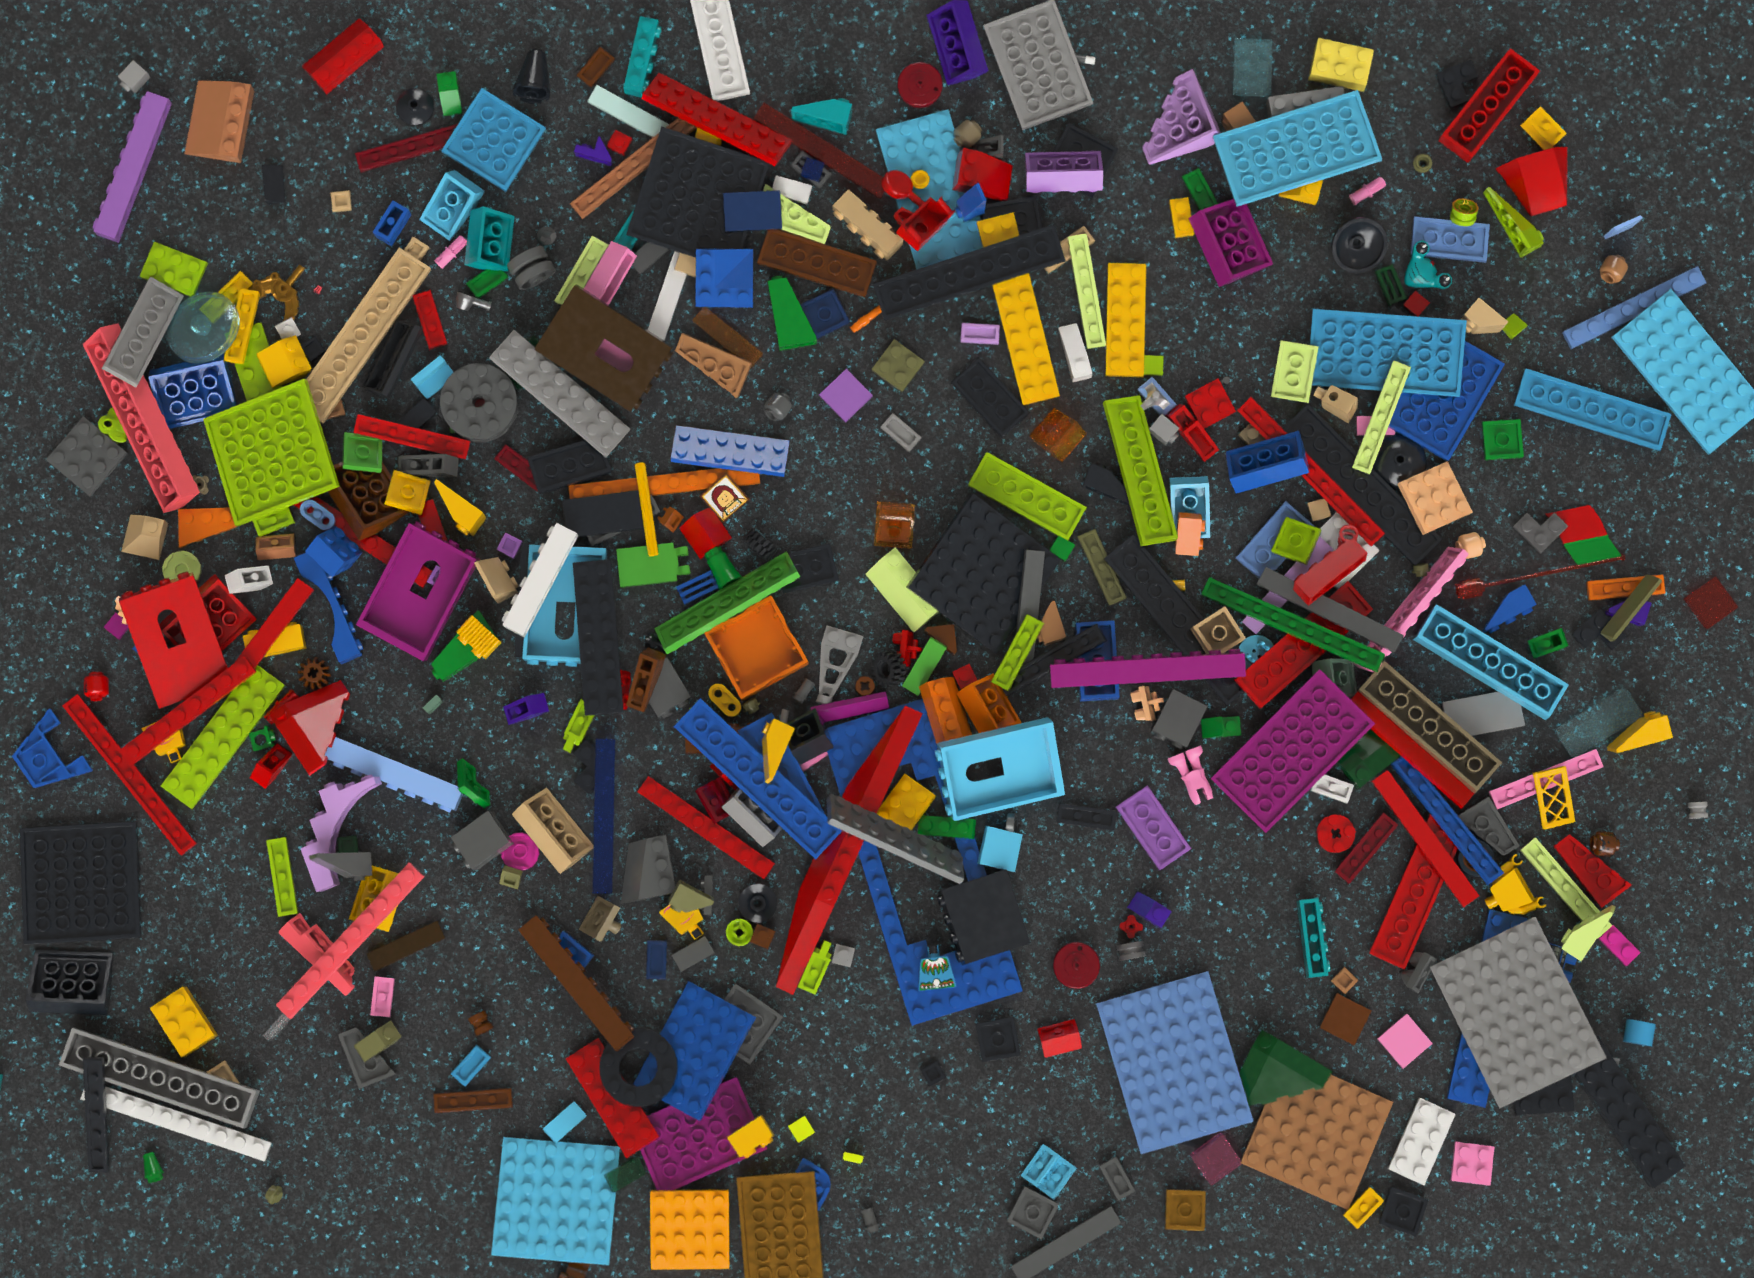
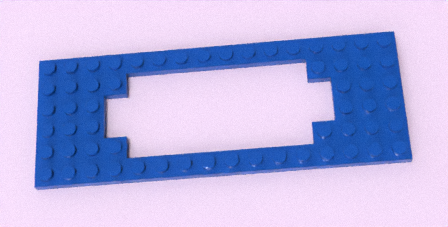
(975, 981)

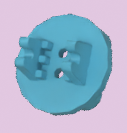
(1255, 642)

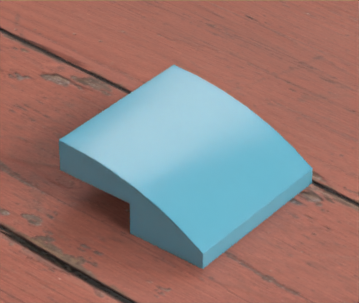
(1048, 1171)

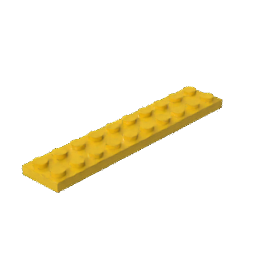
(1021, 321)

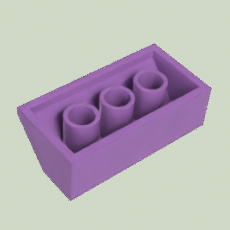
(1064, 171)

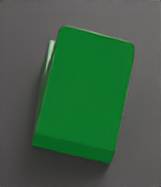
(1548, 643)
(1220, 727)

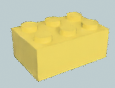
(1340, 64)

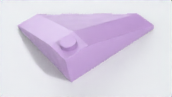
(1184, 124)

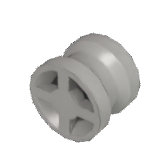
(1698, 810)

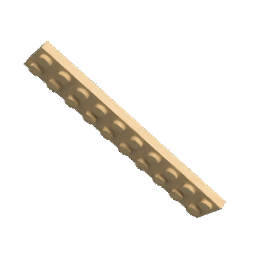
(365, 330)

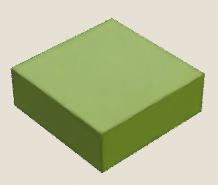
(1153, 365)

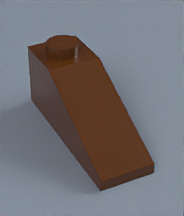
(645, 678)

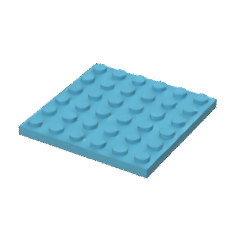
(555, 1201)

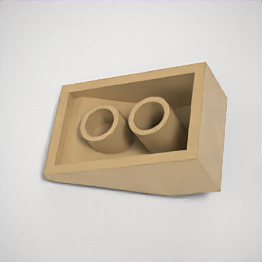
(497, 579)

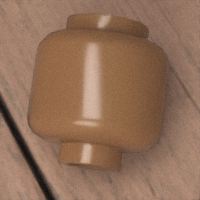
(1613, 269)

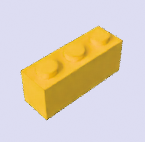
(290, 640)

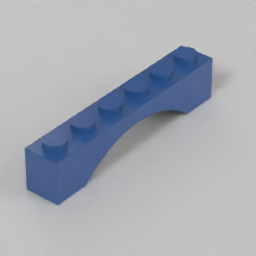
(344, 641)

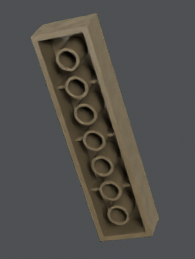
(1430, 727)

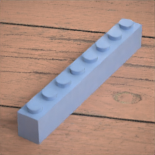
(394, 774)

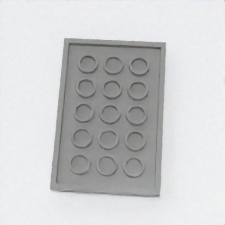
(1038, 64)

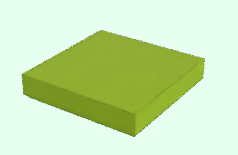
(1296, 540)

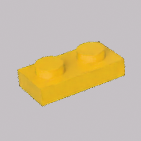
(1180, 213)
(1363, 1207)

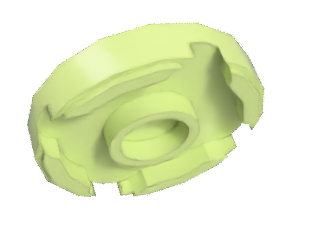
(181, 562)

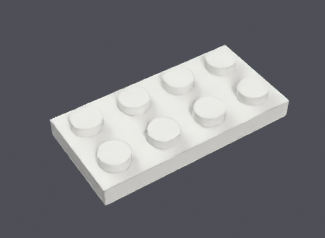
(1421, 1141)

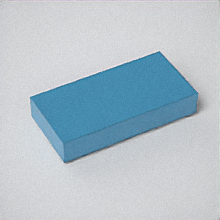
(471, 1065)

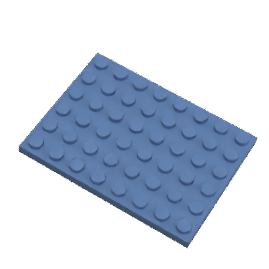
(1174, 1062)

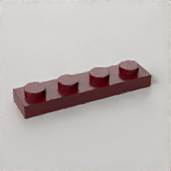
(1366, 848)

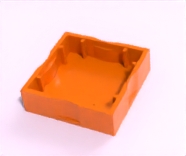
(756, 648)

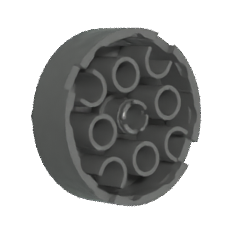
(475, 383)

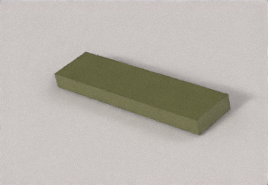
(1104, 574)

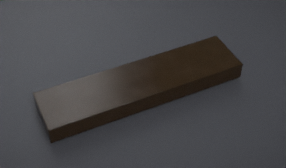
(406, 946)

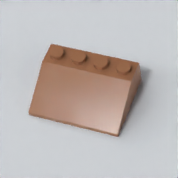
(220, 120)

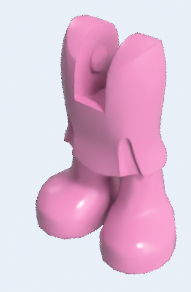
(1193, 779)

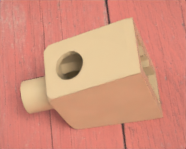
(1344, 404)

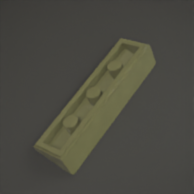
(1630, 607)

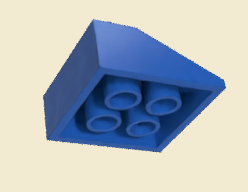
(724, 277)

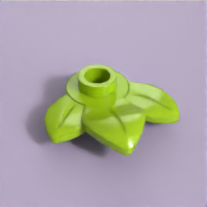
(116, 430)

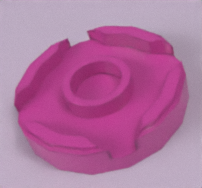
(522, 853)

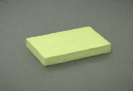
(1294, 371)

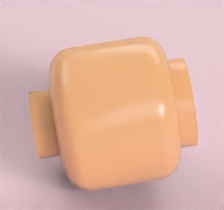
(1471, 543)

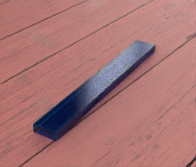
(603, 816)

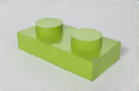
(273, 521)

